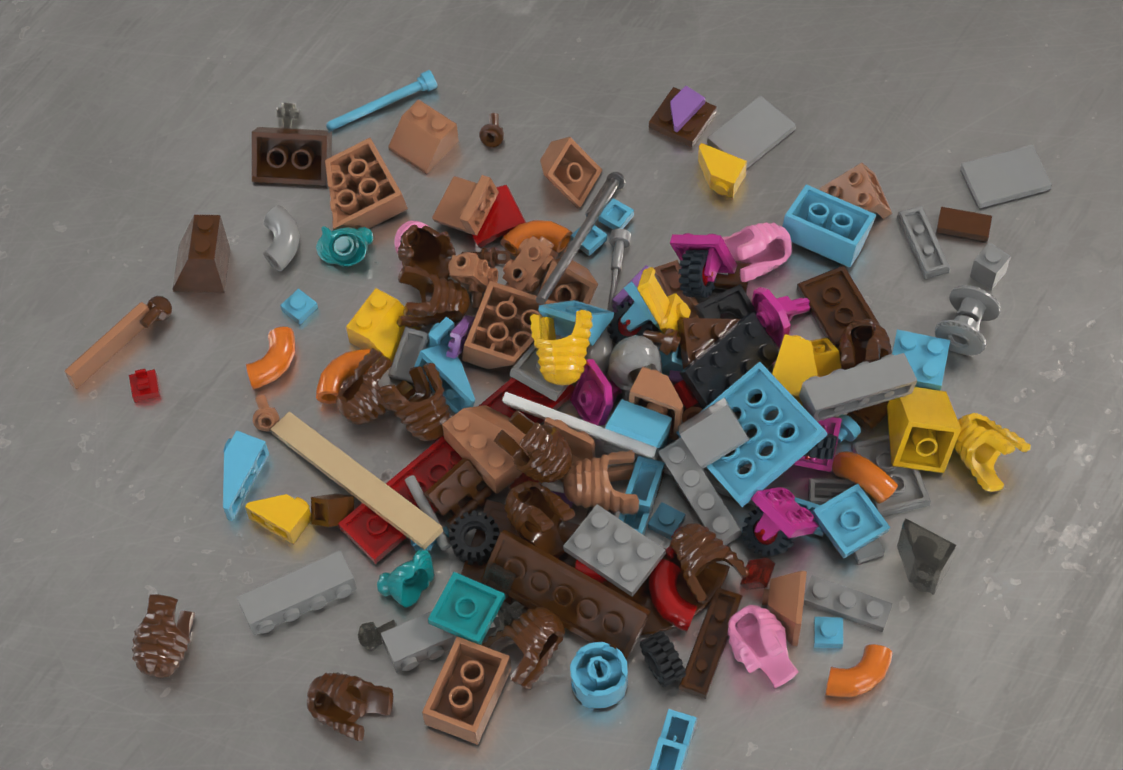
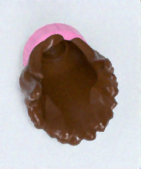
(424, 248)

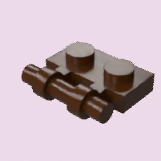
(455, 486)

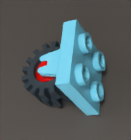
(633, 318)

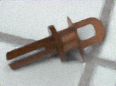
(492, 256)

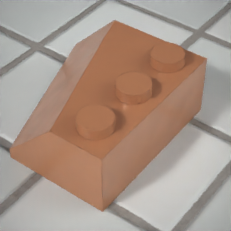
(362, 188)
(501, 327)
(472, 436)

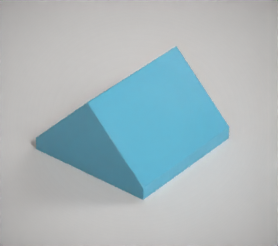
(565, 317)
(640, 424)

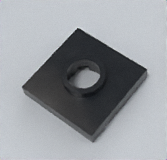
(731, 301)

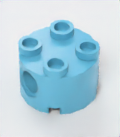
(599, 675)

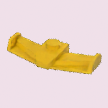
(663, 308)

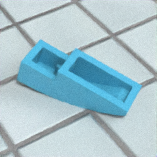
(645, 484)
(674, 741)

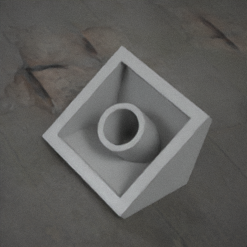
(713, 433)

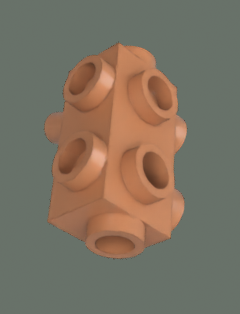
(532, 262)
(472, 274)

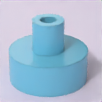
(849, 429)

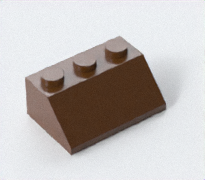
(290, 155)

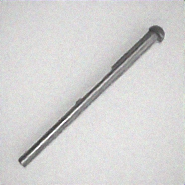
(614, 181)

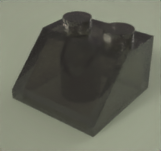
(924, 556)

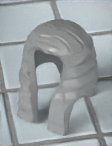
(630, 355)

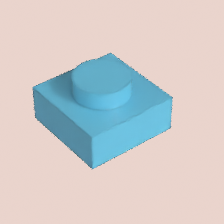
(616, 215)
(593, 240)
(299, 306)
(441, 332)
(666, 520)
(828, 632)

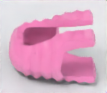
(762, 246)
(761, 643)

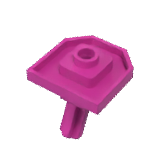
(777, 312)
(594, 394)

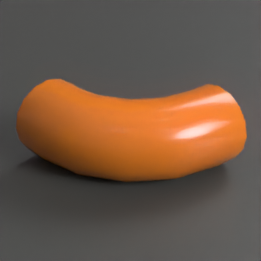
(551, 231)
(277, 359)
(337, 374)
(865, 473)
(861, 677)

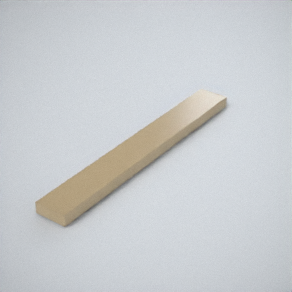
(357, 480)

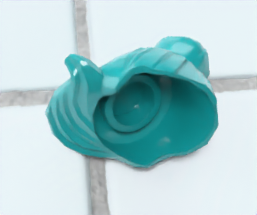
(344, 245)
(408, 579)

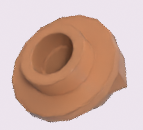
(265, 416)

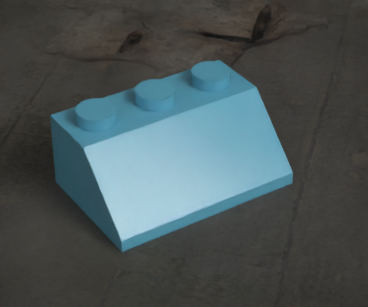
(828, 225)

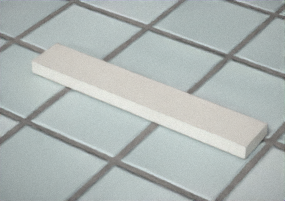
(580, 425)

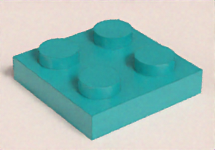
(466, 608)

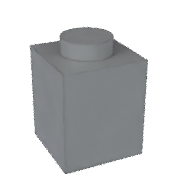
(990, 266)

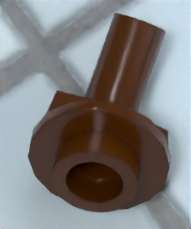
(491, 133)
(160, 310)
(668, 341)

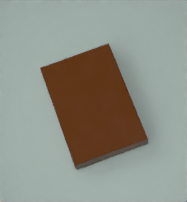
(835, 302)

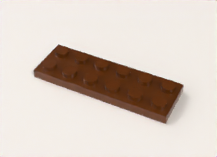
(577, 599)

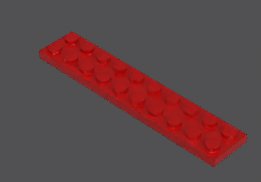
(375, 534)

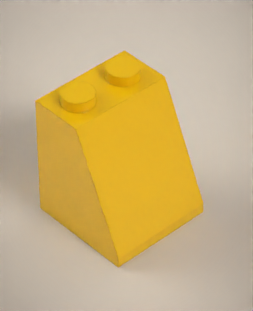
(794, 364)
(922, 430)

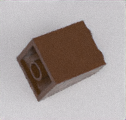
(202, 256)

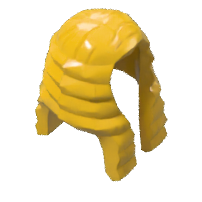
(561, 359)
(980, 446)

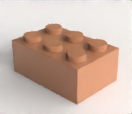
(467, 690)

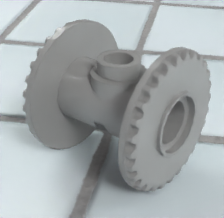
(972, 307)

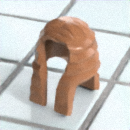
(590, 483)

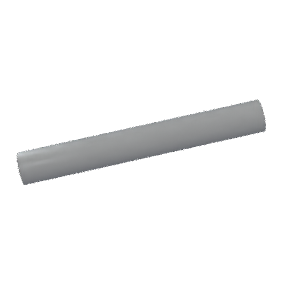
(424, 506)

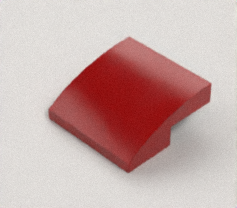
(501, 218)

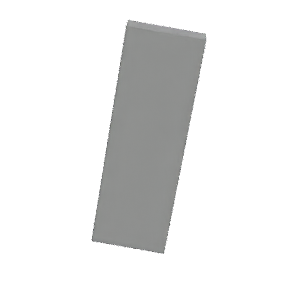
(923, 242)

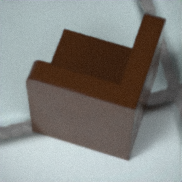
(330, 509)

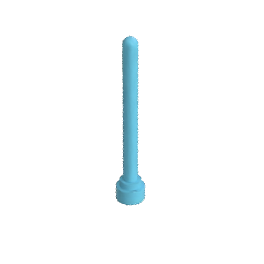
(424, 82)

